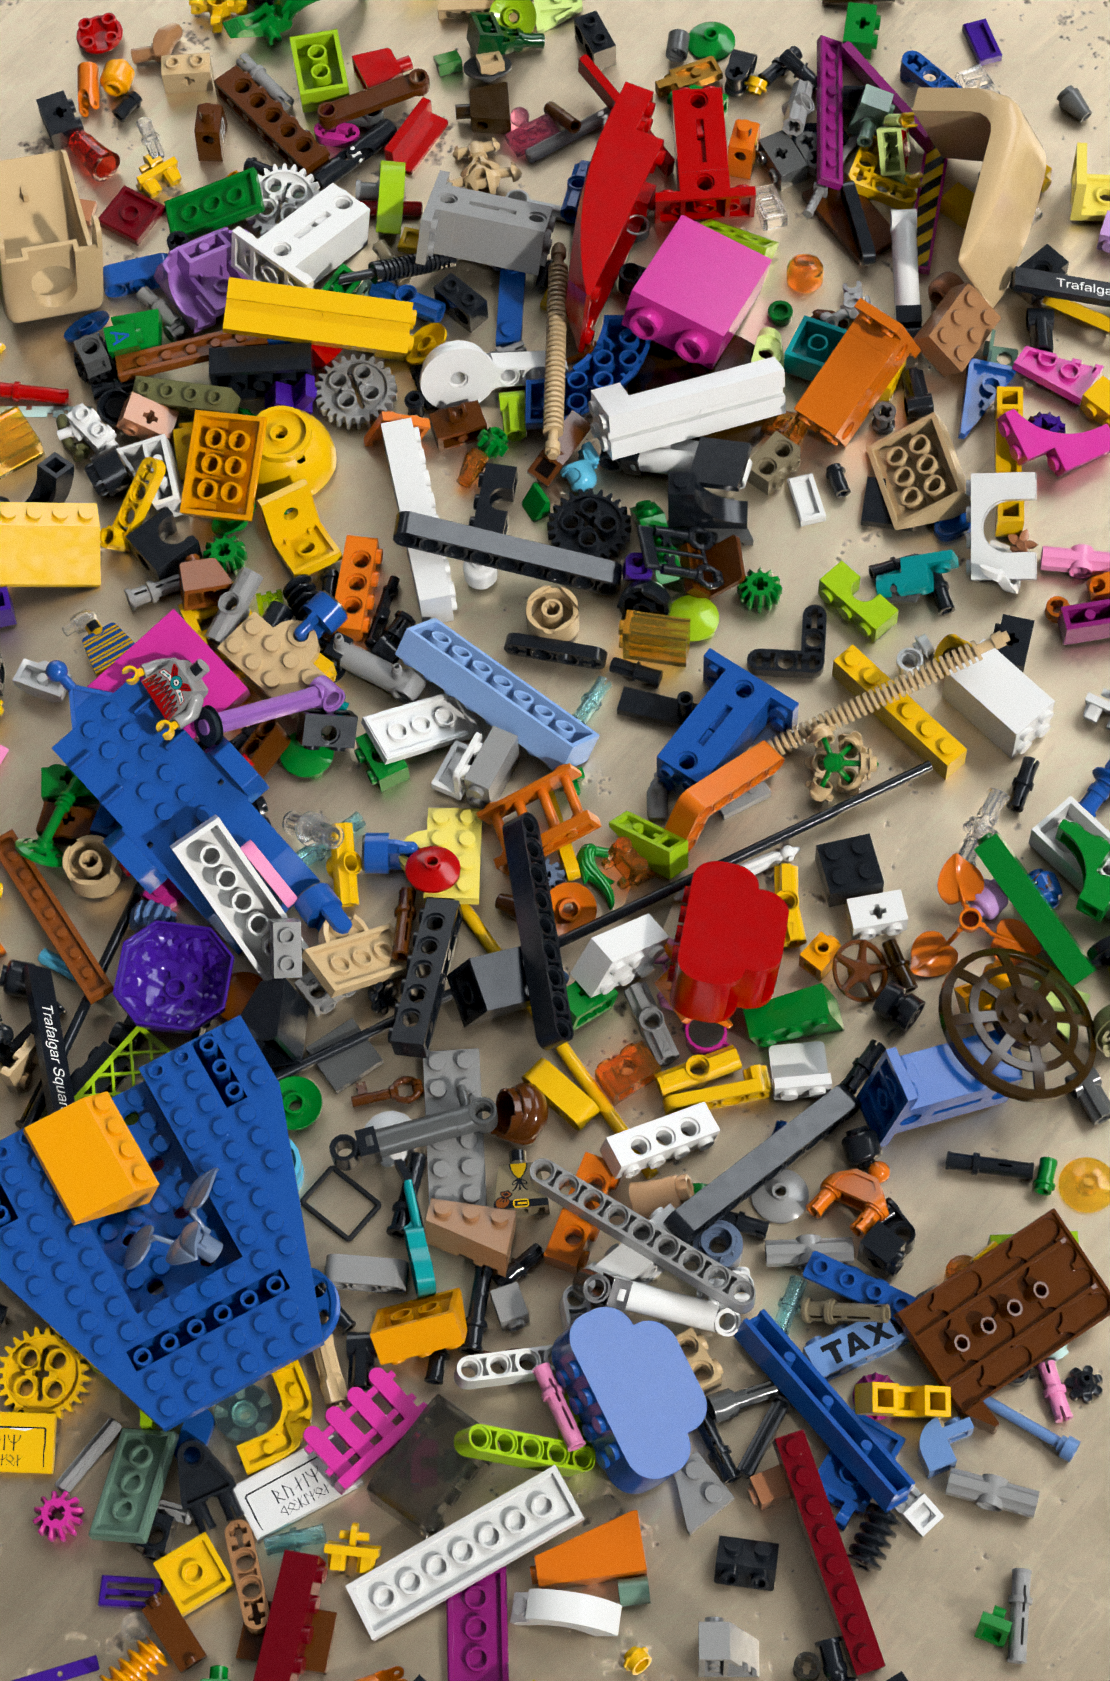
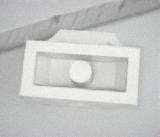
(33, 680)

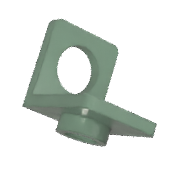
(993, 352)

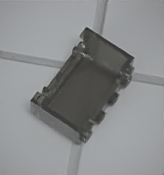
(426, 1470)

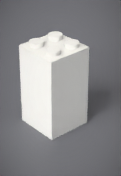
(1000, 702)

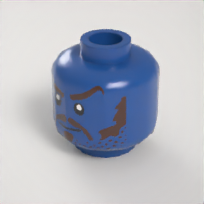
(1049, 885)

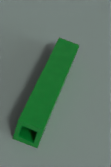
(1034, 908)

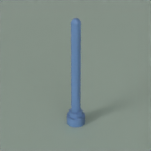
(1064, 1445)

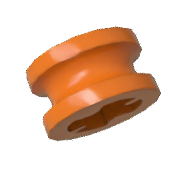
(1052, 603)

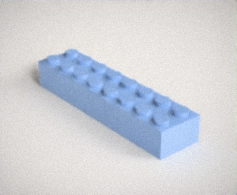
(496, 694)

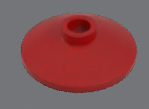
(432, 877)

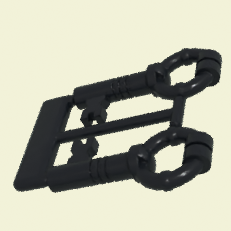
(650, 558)

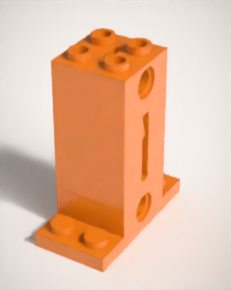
(855, 374)

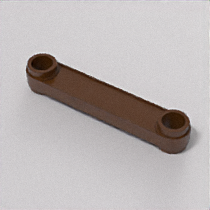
(373, 99)

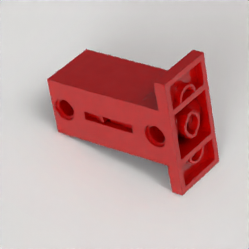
(702, 162)

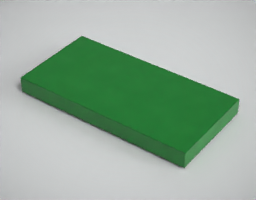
(216, 204)

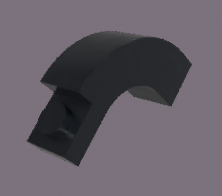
(53, 480)

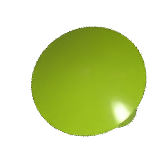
(702, 613)

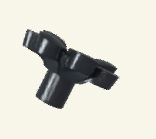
(382, 996)
(1084, 1384)

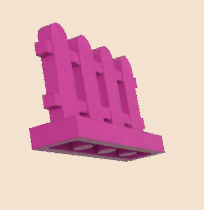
(354, 1438)

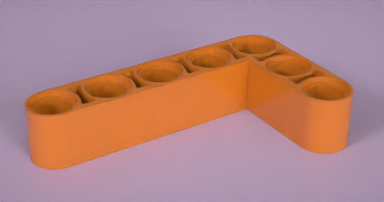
(720, 789)

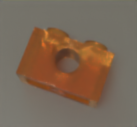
(620, 1086)

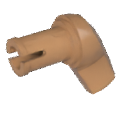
(162, 44)

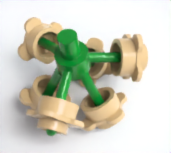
(825, 762)

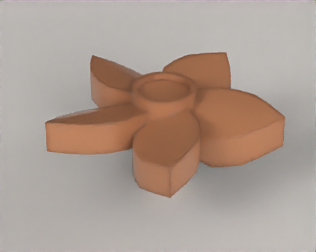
(1021, 543)

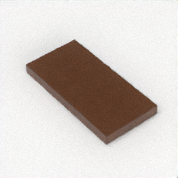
(833, 215)

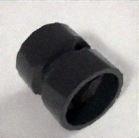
(898, 1005)

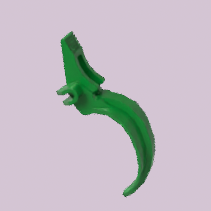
(266, 20)

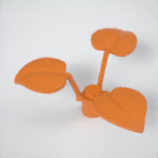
(960, 883)

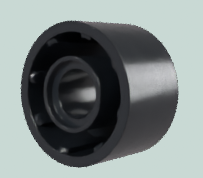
(107, 473)

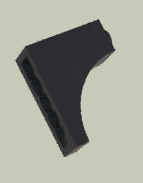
(695, 506)

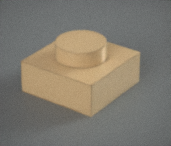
(490, 63)

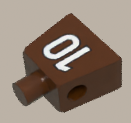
(213, 123)

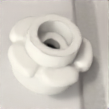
(923, 645)

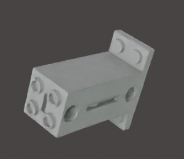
(484, 228)

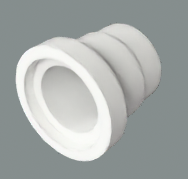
(909, 656)

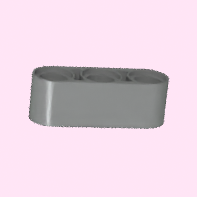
(367, 1273)

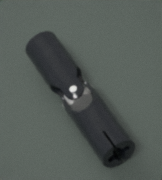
(357, 153)

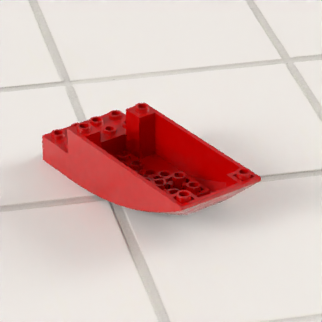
(610, 195)

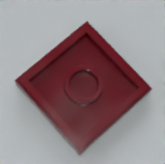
(131, 215)

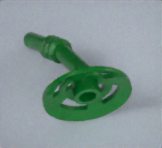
(44, 844)

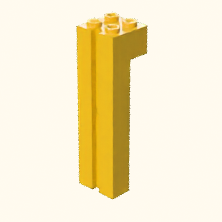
(320, 318)

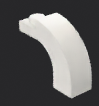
(568, 1610)

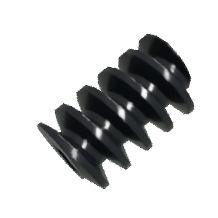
(298, 593)
(872, 1538)

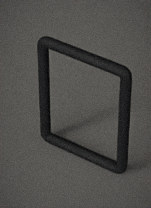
(333, 1227)

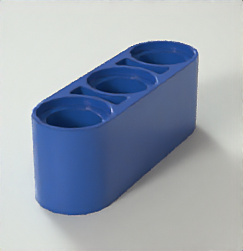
(131, 275)

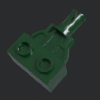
(488, 36)

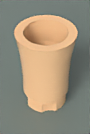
(657, 1193)

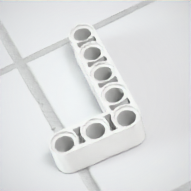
(510, 1359)

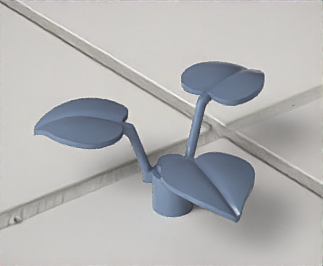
(190, 1242)

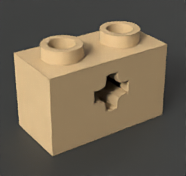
(187, 73)

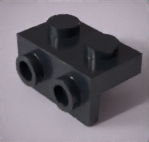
(746, 1563)

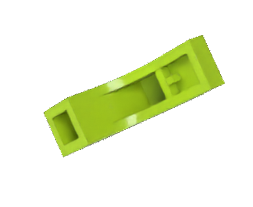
(390, 197)

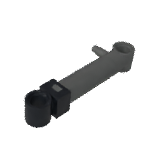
(377, 1143)

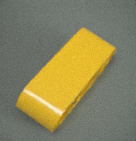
(562, 1094)

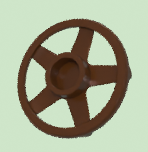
(860, 970)

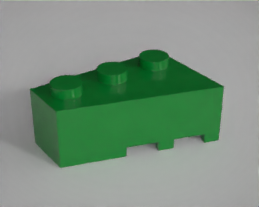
(794, 1016)

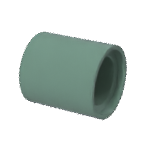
(633, 1591)

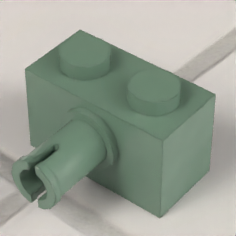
(870, 114)

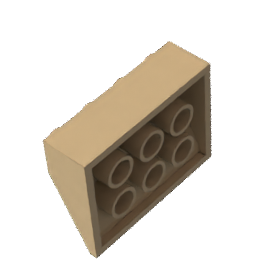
(920, 474)

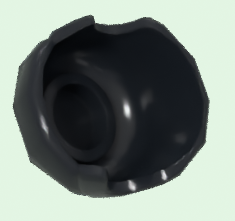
(110, 405)

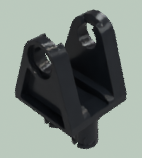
(204, 1480)

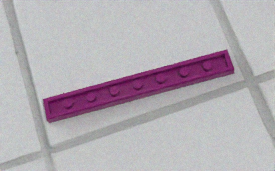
(829, 113)

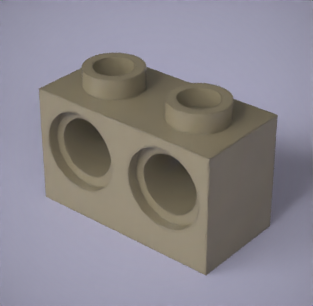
(767, 460)

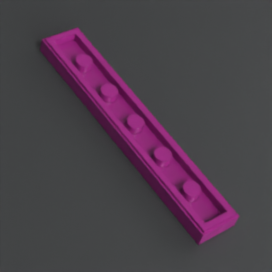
(870, 76)

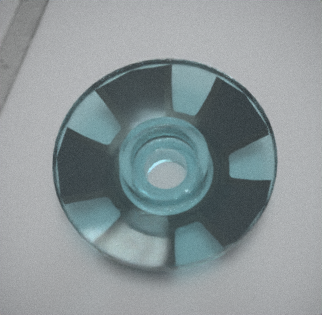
(229, 1412)

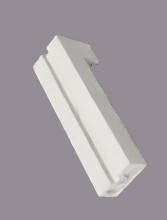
(686, 408)

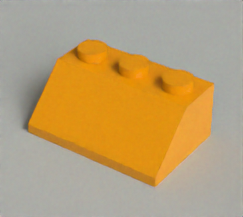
(419, 1327)

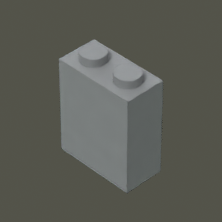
(492, 768)

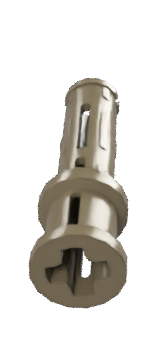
(832, 1311)

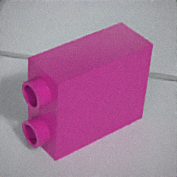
(696, 292)
(177, 639)

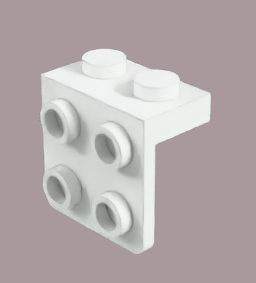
(456, 766)
(799, 1070)

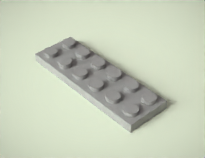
(455, 1164)

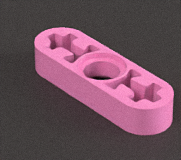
(269, 873)

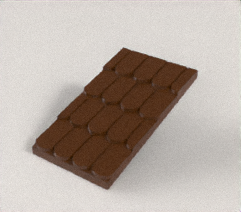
(1006, 1311)

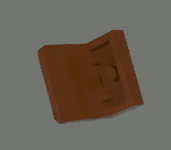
(723, 556)

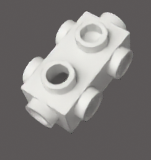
(86, 426)

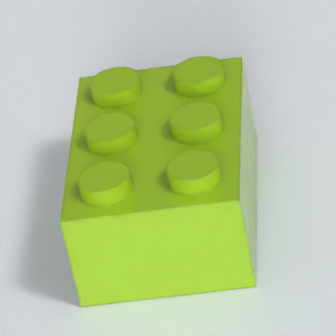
(319, 68)

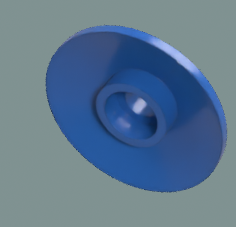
(87, 325)

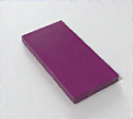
(479, 1631)

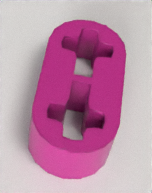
(336, 136)

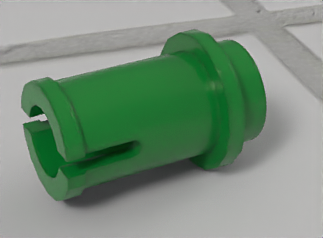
(1044, 1183)

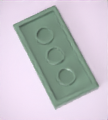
(133, 1485)

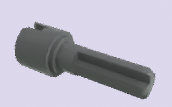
(727, 1403)

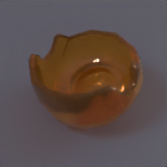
(805, 273)

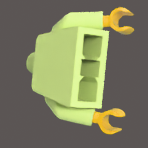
(895, 149)

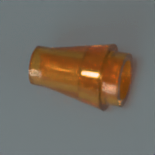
(472, 465)

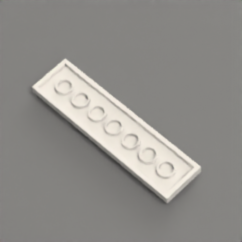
(464, 1552)

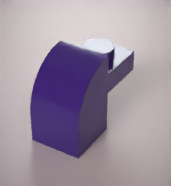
(297, 396)

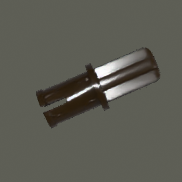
(899, 965)

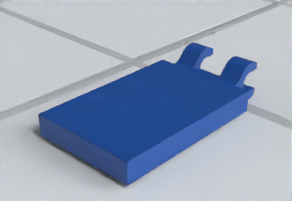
(842, 1487)

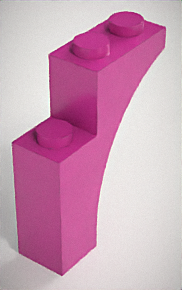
(1062, 450)

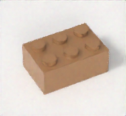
(956, 329)

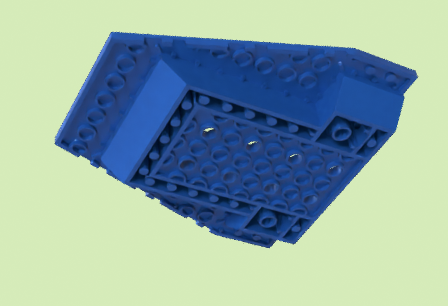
(212, 1324)

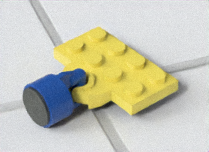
(446, 827)

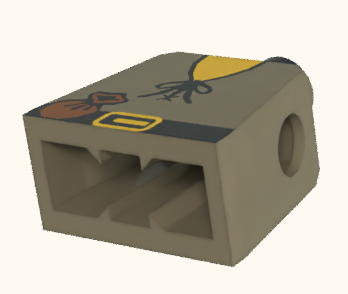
(515, 1187)

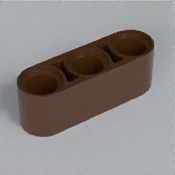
(266, 745)

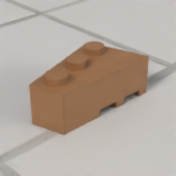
(472, 1231)

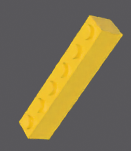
(902, 716)

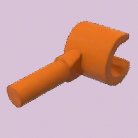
(588, 349)

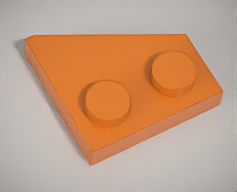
(375, 431)

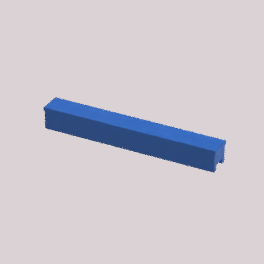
(825, 1411)

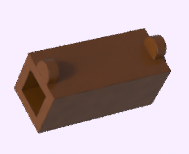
(173, 1631)

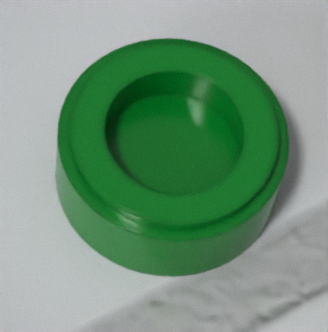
(780, 313)

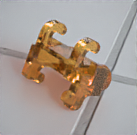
(628, 863)

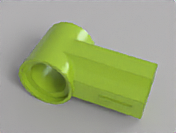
(513, 409)

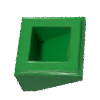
(448, 63)
(536, 503)

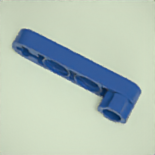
(915, 66)

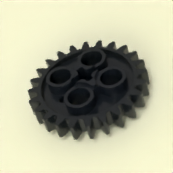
(606, 515)

